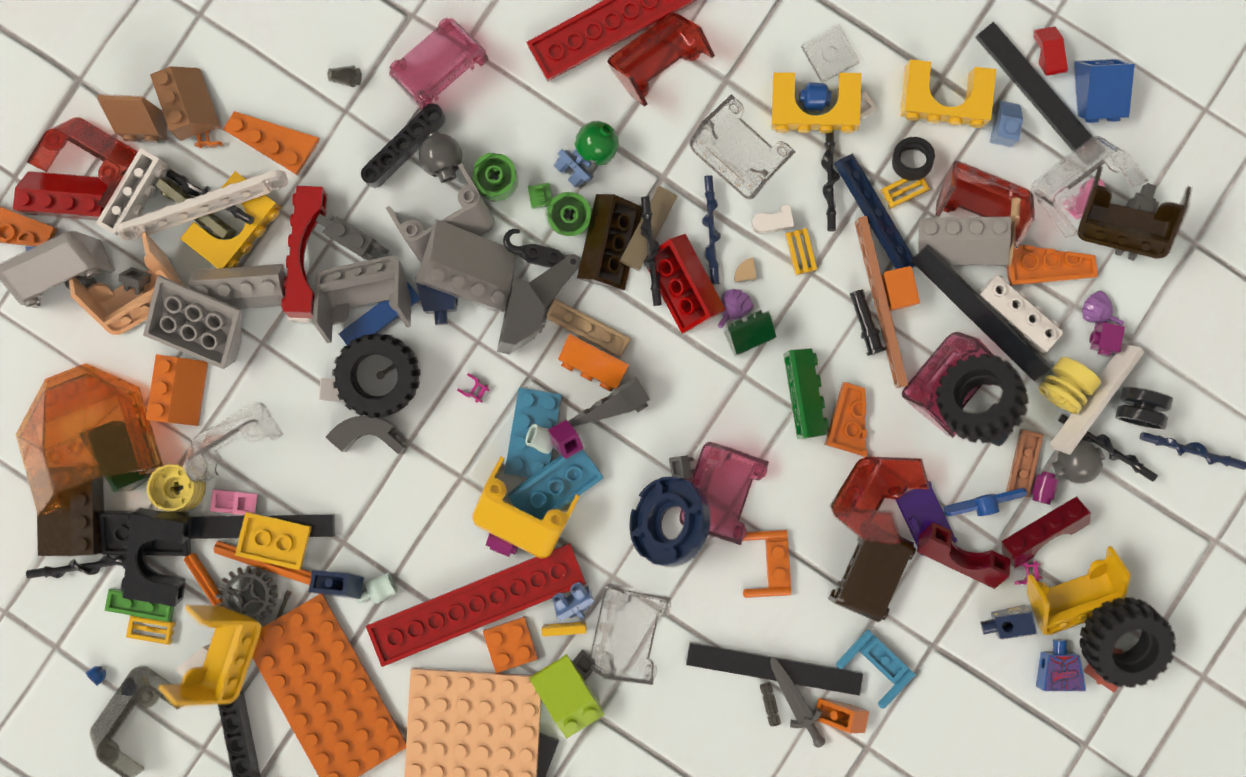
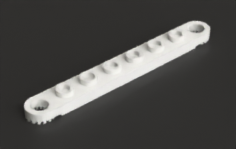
(203, 205)

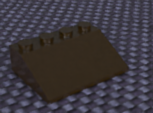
(76, 525)

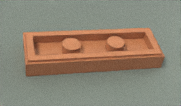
(1025, 461)

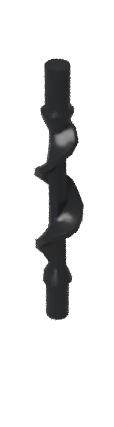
(832, 177)
(196, 191)
(653, 249)
(1104, 442)
(87, 568)

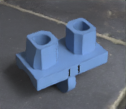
(568, 160)
(574, 604)

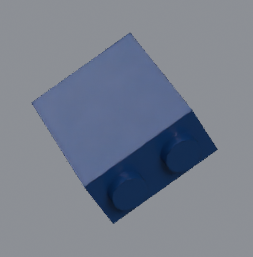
(1103, 89)

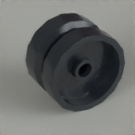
(1144, 407)

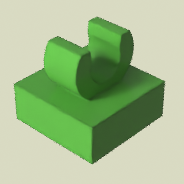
(539, 195)

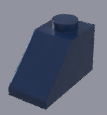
(336, 584)

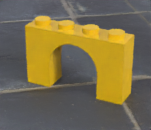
(919, 103)
(843, 117)
(228, 252)

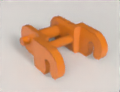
(200, 144)

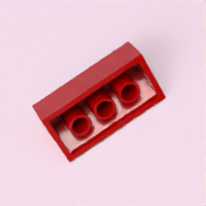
(59, 195)
(686, 284)

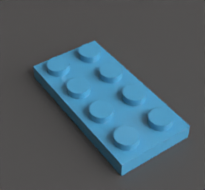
(530, 409)
(555, 485)

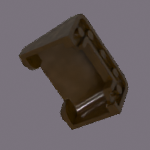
(872, 577)

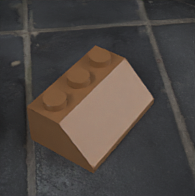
(185, 101)

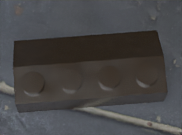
(607, 238)

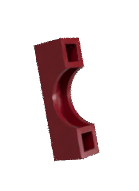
(1029, 540)
(983, 567)

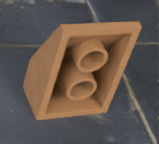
(134, 118)

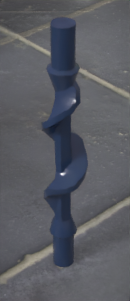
(714, 235)
(1193, 448)

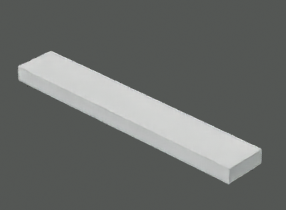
(1111, 380)

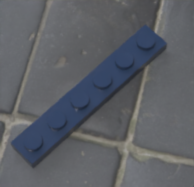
(875, 211)

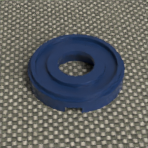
(647, 519)

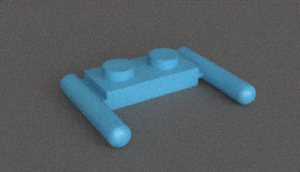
(883, 660)

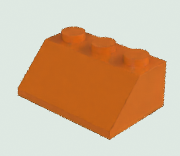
(592, 363)
(177, 390)

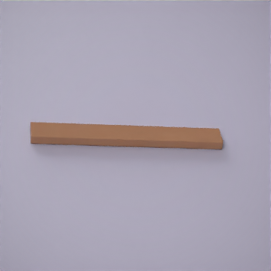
(881, 302)

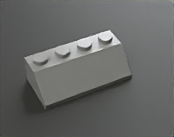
(967, 239)
(242, 285)

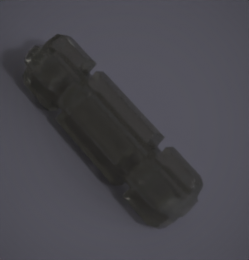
(770, 704)

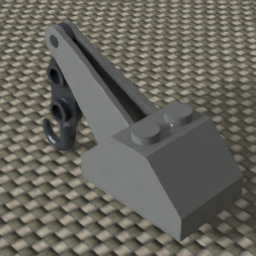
(527, 301)

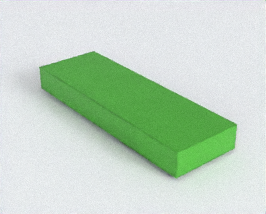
(117, 604)

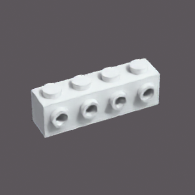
(133, 191)
(1020, 314)

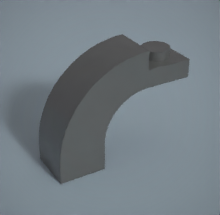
(352, 429)

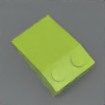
(567, 696)

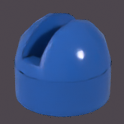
(96, 675)

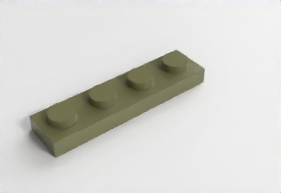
(174, 192)

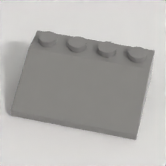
(467, 266)
(194, 323)

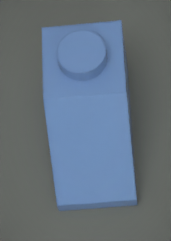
(1007, 124)

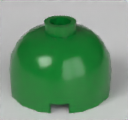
(597, 142)

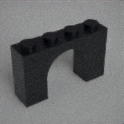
(140, 580)

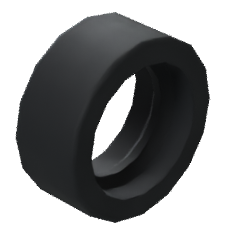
(909, 144)

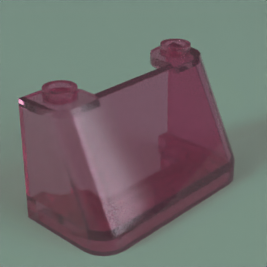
(437, 62)
(922, 387)
(726, 480)

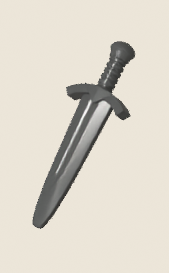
(797, 703)

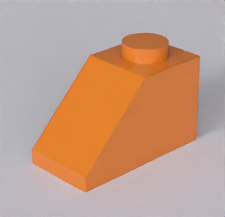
(843, 716)

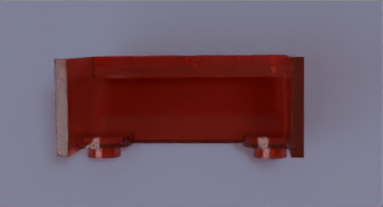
(656, 51)
(113, 153)
(985, 196)
(866, 489)

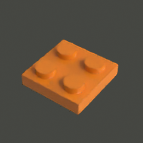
(510, 644)

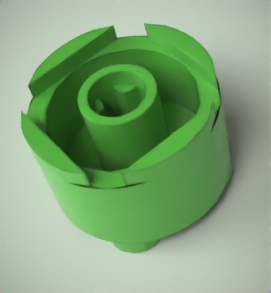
(500, 166)
(580, 216)

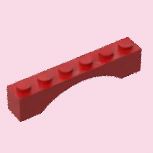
(308, 204)

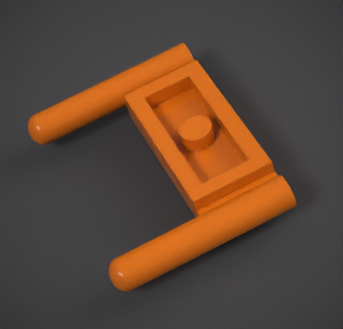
(777, 564)

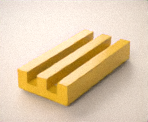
(888, 197)
(797, 233)
(564, 629)
(168, 632)

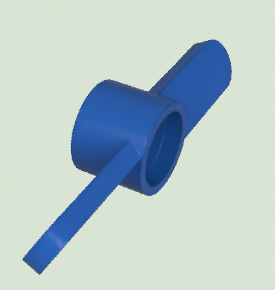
(984, 504)

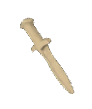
(1015, 216)

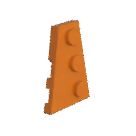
(848, 421)

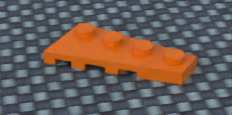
(274, 141)
(1046, 265)

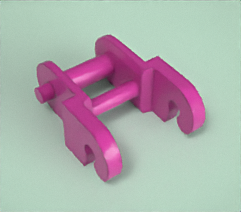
(481, 393)
(1036, 572)

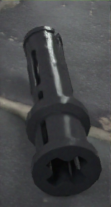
(869, 332)

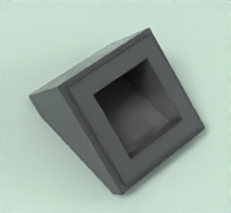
(581, 662)

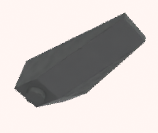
(622, 400)

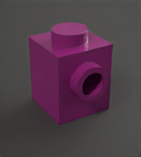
(1106, 338)
(565, 439)

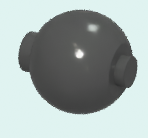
(440, 156)
(1081, 465)

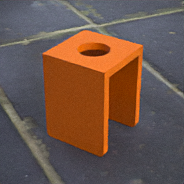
(900, 288)

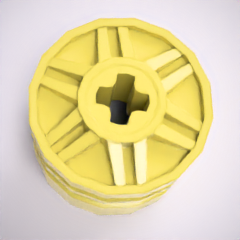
(1069, 385)
(163, 489)

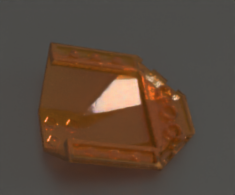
(82, 430)

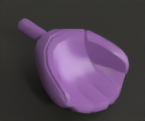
(736, 304)
(1099, 309)

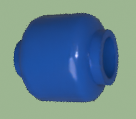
(815, 97)

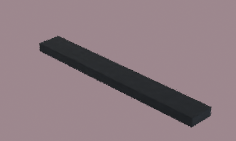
(1033, 86)
(981, 313)
(230, 526)
(760, 667)

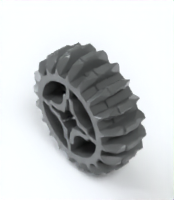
(252, 583)

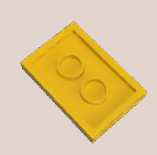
(273, 540)

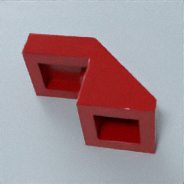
(1052, 53)

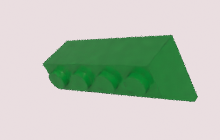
(804, 393)

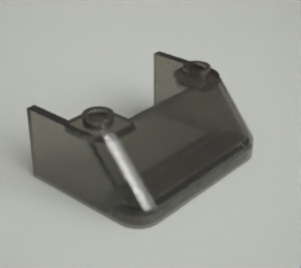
(138, 688)

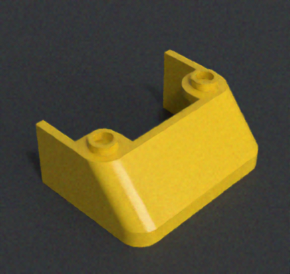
(515, 525)
(1074, 600)
(225, 661)

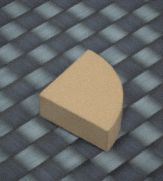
(745, 271)

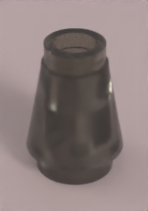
(345, 75)

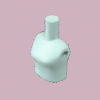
(539, 439)
(379, 589)

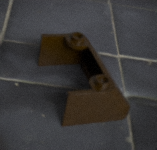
(1128, 227)

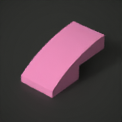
(233, 502)

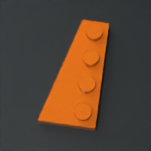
(23, 230)

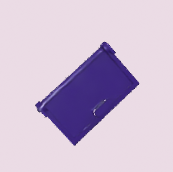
(923, 509)

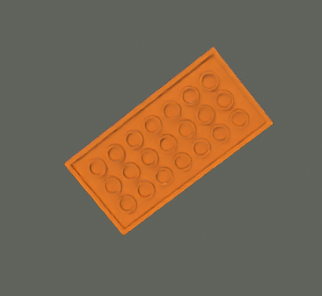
(326, 692)

